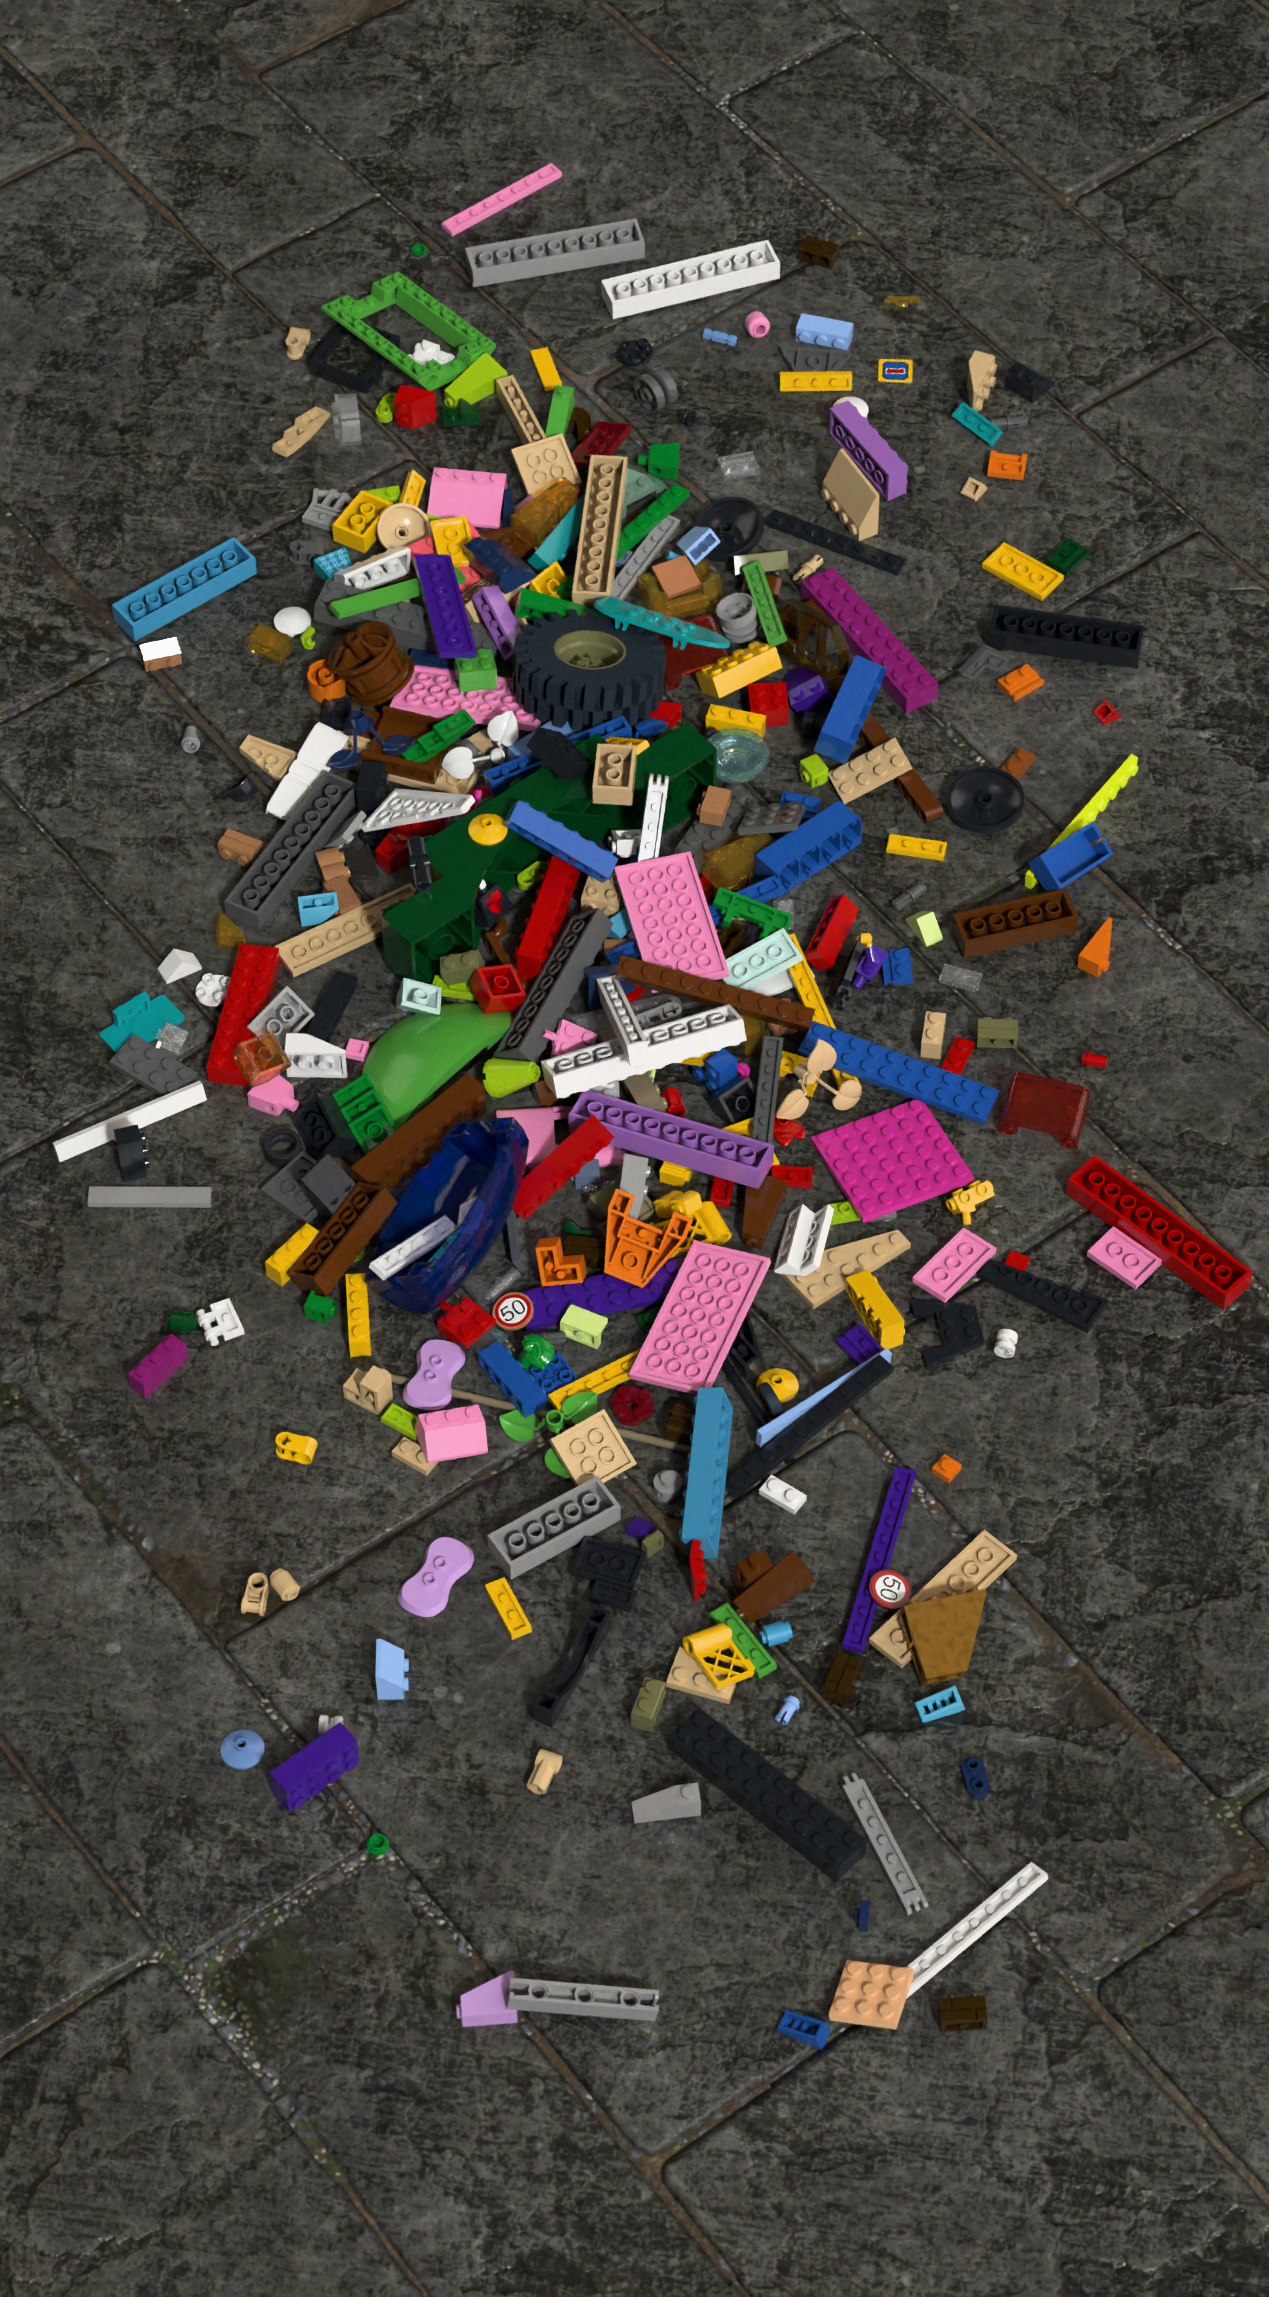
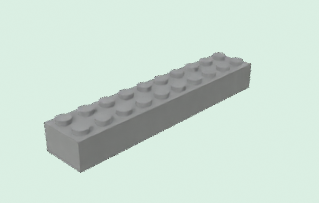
(555, 252)

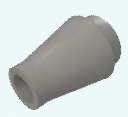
(190, 740)

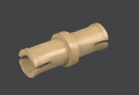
(808, 569)

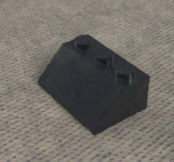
(560, 755)
(324, 1127)

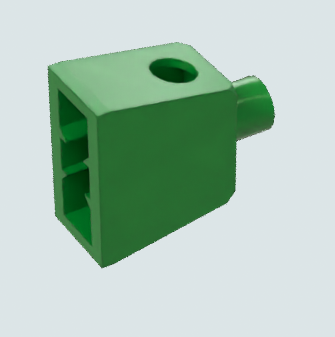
(662, 460)

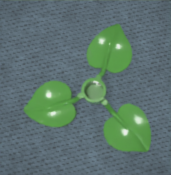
(576, 1408)

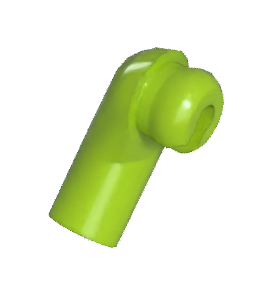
(306, 638)

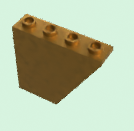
(942, 1634)

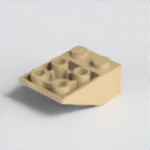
(980, 378)

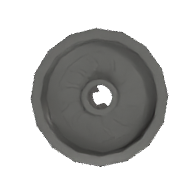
(655, 389)

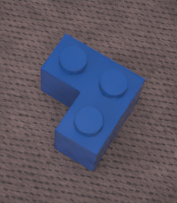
(718, 1070)

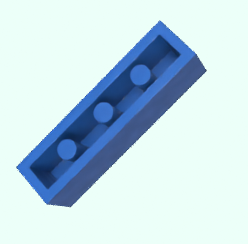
(512, 1379)

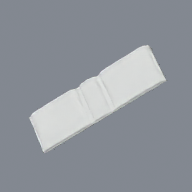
(306, 770)

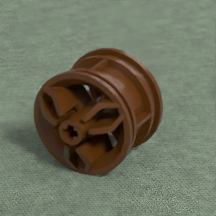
(371, 663)

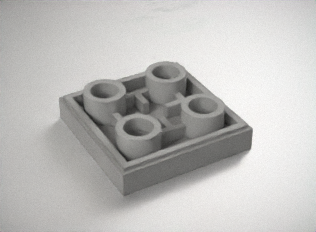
(344, 832)

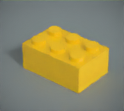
(359, 521)

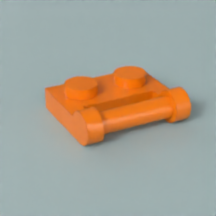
(1007, 465)

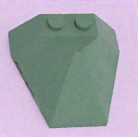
(639, 485)

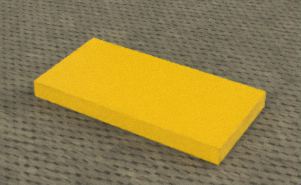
(1022, 571)

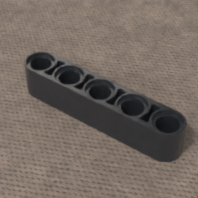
(333, 1006)

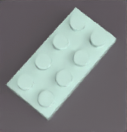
(762, 961)

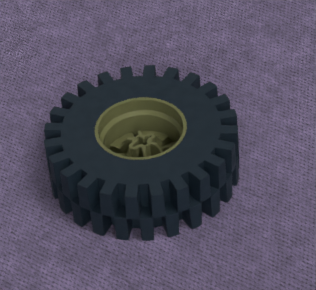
(587, 670)

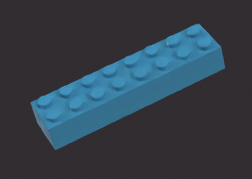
(184, 589)
(707, 1470)

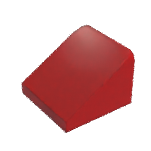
(1106, 713)

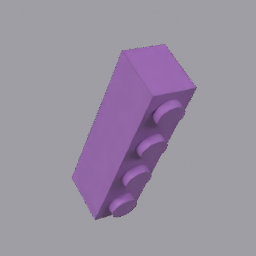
(498, 619)

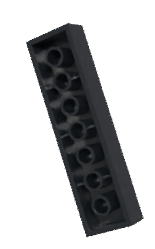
(1066, 636)

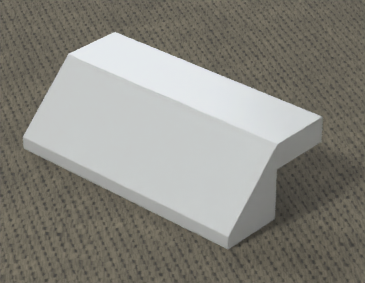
(803, 1241)

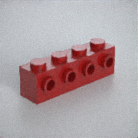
(831, 932)

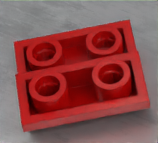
(697, 1571)

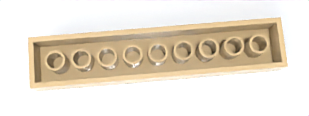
(600, 529)

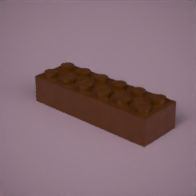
(1014, 923)
(342, 1238)

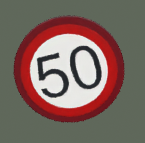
(889, 1589)

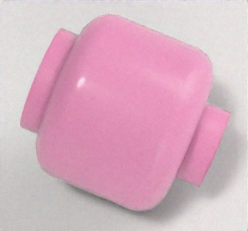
(757, 324)

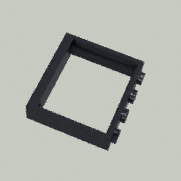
(346, 379)

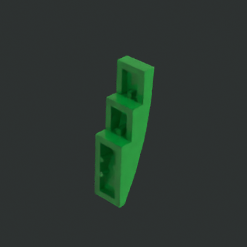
(441, 737)

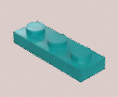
(977, 424)

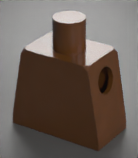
(750, 1571)

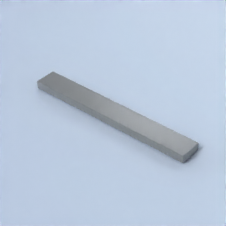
(643, 557)

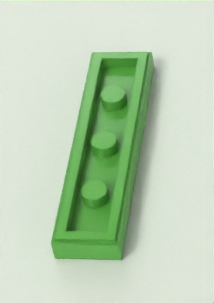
(744, 1640)

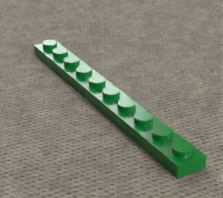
(639, 527)

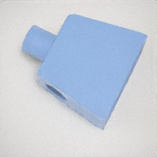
(698, 543)

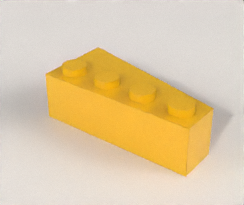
(875, 1309)

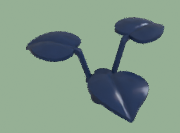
(360, 723)

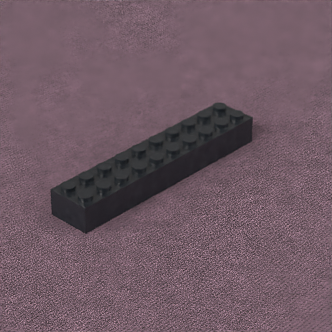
(767, 1794)

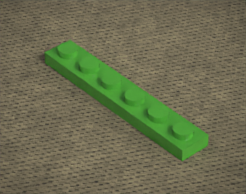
(765, 603)

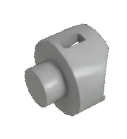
(667, 1485)

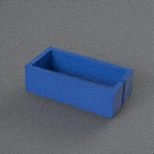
(1070, 858)

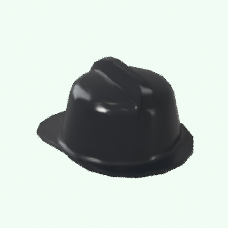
(241, 790)

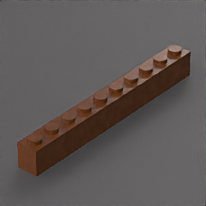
(714, 993)

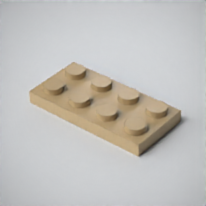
(869, 770)

